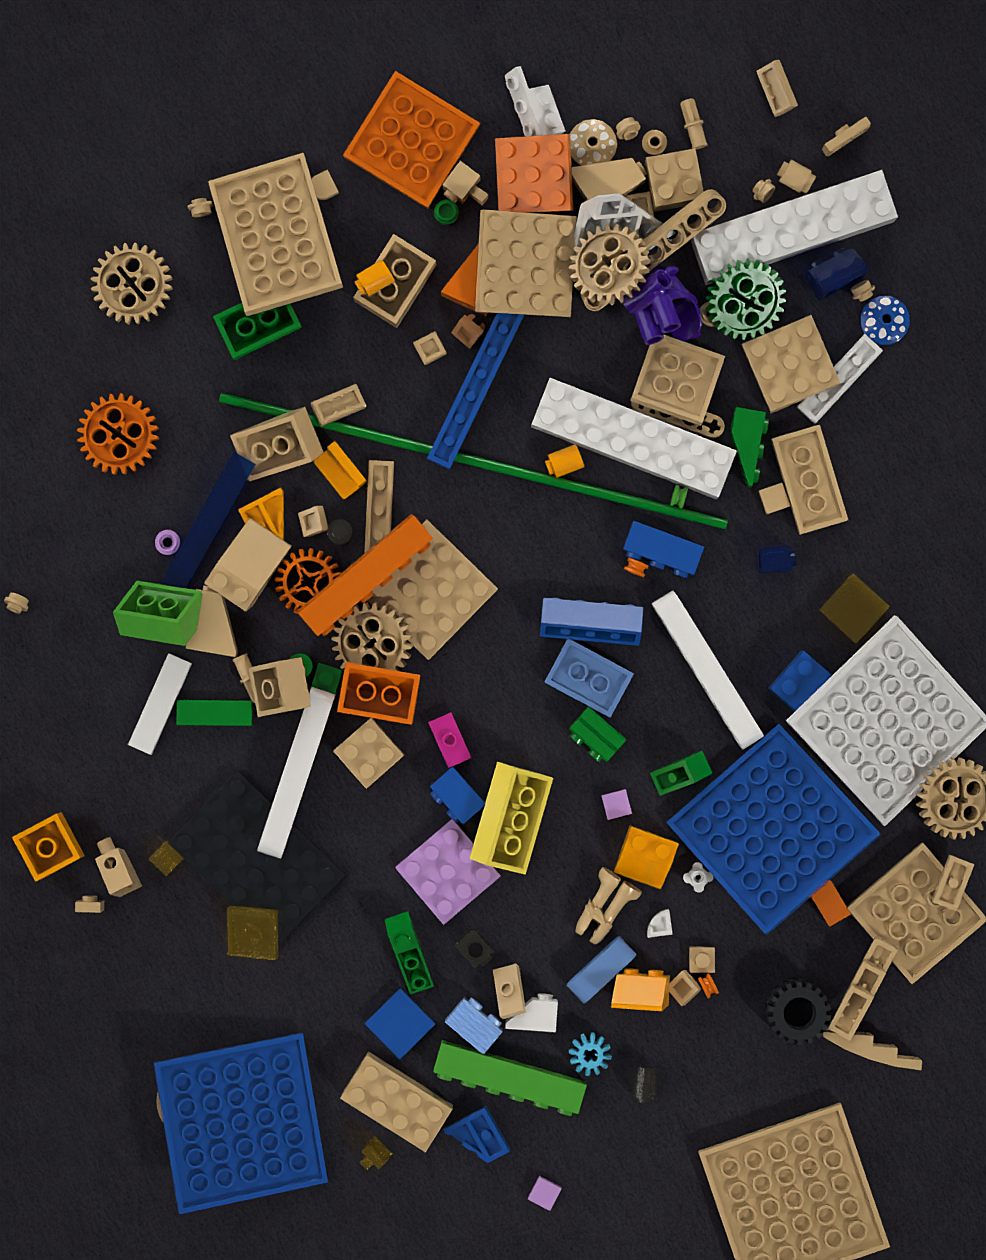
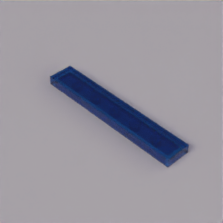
(209, 521)

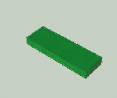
(214, 712)

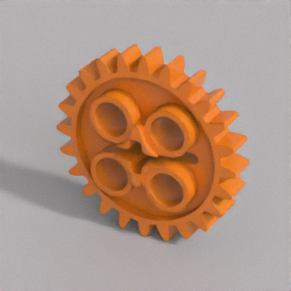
(130, 416)

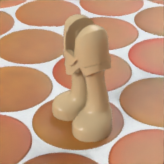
(594, 910)

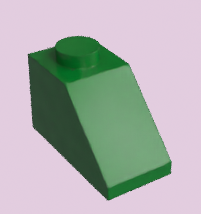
(681, 773)

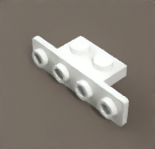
(534, 106)

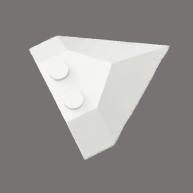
(613, 210)

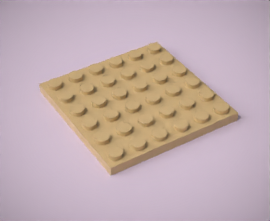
(795, 1191)

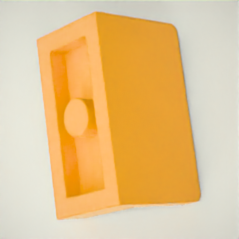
(340, 471)

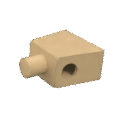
(121, 878)

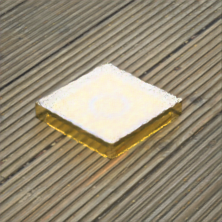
(854, 608)
(252, 932)

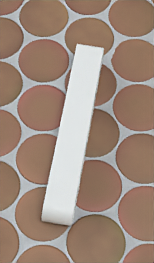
(707, 670)
(296, 773)

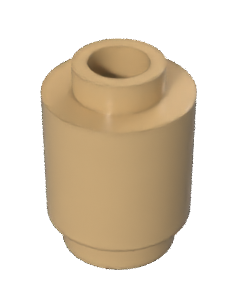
(796, 176)

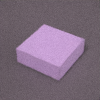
(616, 804)
(544, 1193)

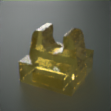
(166, 858)
(375, 1154)

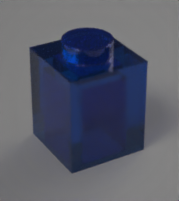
(776, 559)

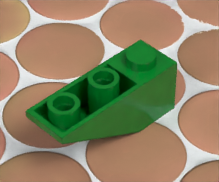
(746, 436)
(408, 952)

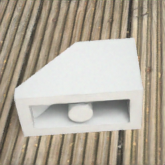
(539, 1015)

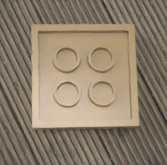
(791, 364)
(678, 379)

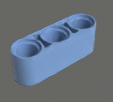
(601, 969)

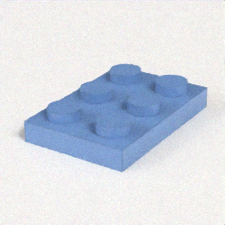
(589, 677)

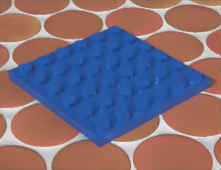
(773, 829)
(240, 1122)

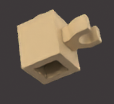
(463, 183)

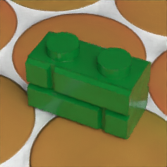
(596, 734)

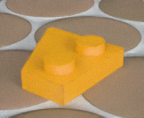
(267, 512)

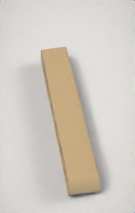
(685, 233)

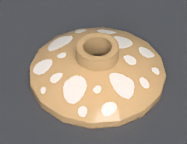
(584, 153)

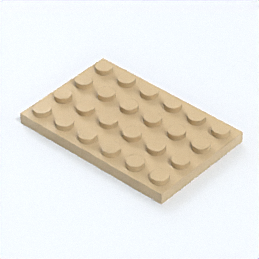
(275, 234)

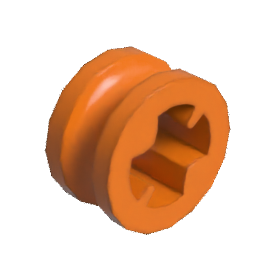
(636, 567)
(708, 985)

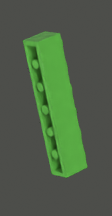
(509, 1077)

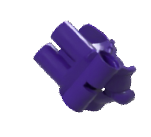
(656, 310)

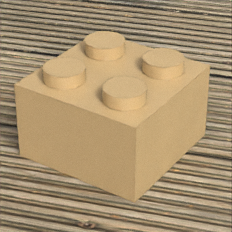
(673, 179)
(279, 687)
(369, 752)

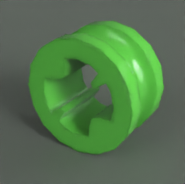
(679, 496)

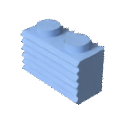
(474, 1024)

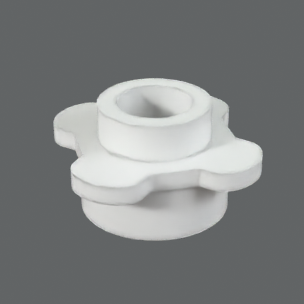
(691, 877)

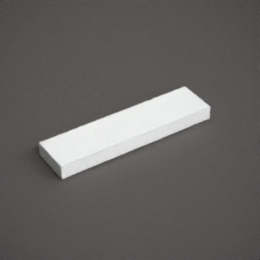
(847, 370)
(160, 704)

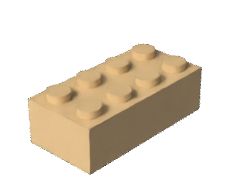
(396, 1101)

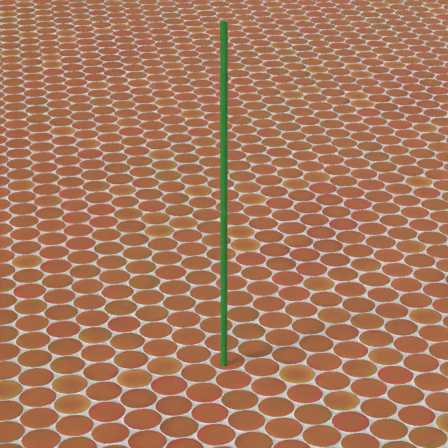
(487, 464)

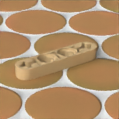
(680, 424)

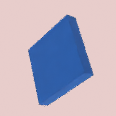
(400, 1023)

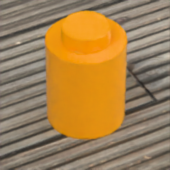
(374, 278)
(564, 461)

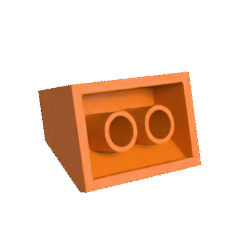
(379, 693)

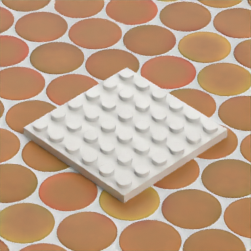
(888, 720)

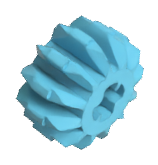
(590, 1062)

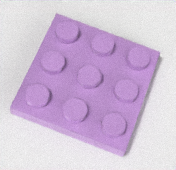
(445, 874)

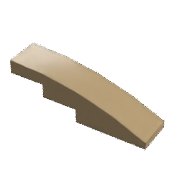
(863, 988)
(863, 1045)

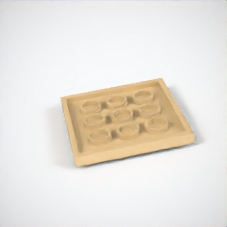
(525, 263)
(435, 593)
(902, 913)

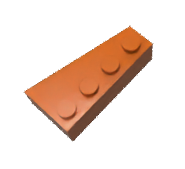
(463, 284)

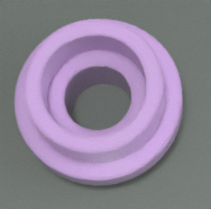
(160, 539)

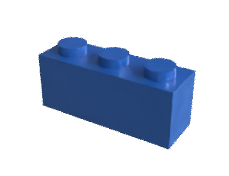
(662, 549)

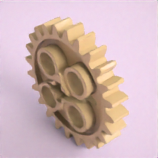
(149, 270)
(620, 281)
(389, 627)
(935, 798)

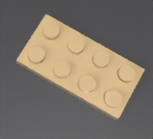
(809, 479)

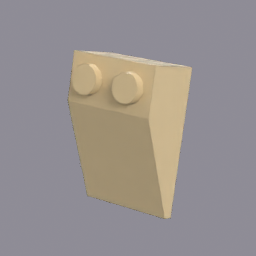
(278, 443)
(248, 565)

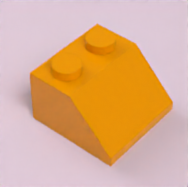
(646, 857)
(641, 990)

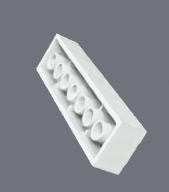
(796, 225)
(633, 438)

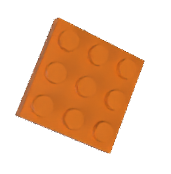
(534, 173)

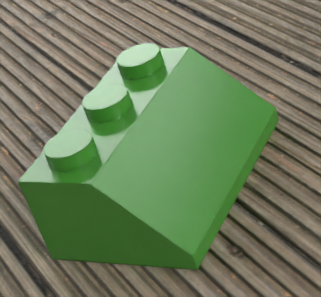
(159, 613)

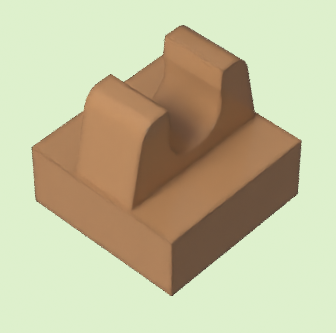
(468, 331)

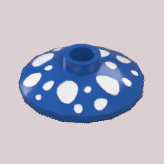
(882, 332)

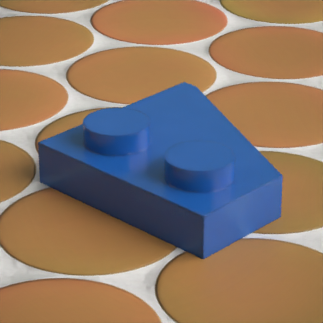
(479, 1134)

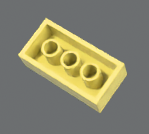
(511, 818)

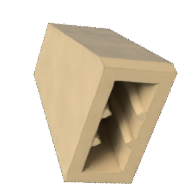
(608, 178)
(214, 627)

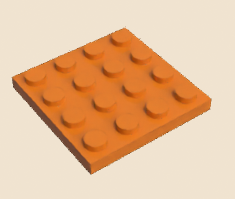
(411, 139)

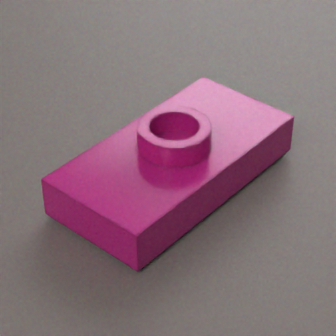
(449, 740)

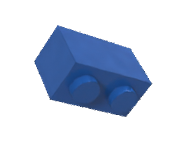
(457, 796)

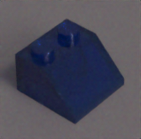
(836, 273)

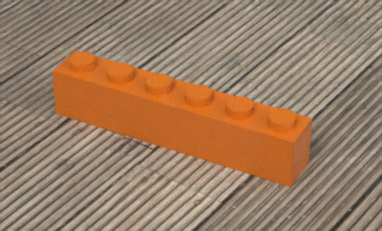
(364, 575)

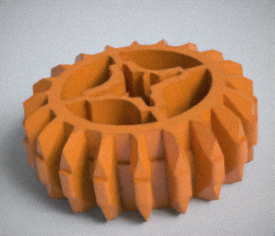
(297, 563)

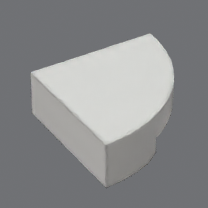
(660, 924)

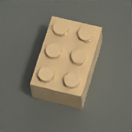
(410, 271)

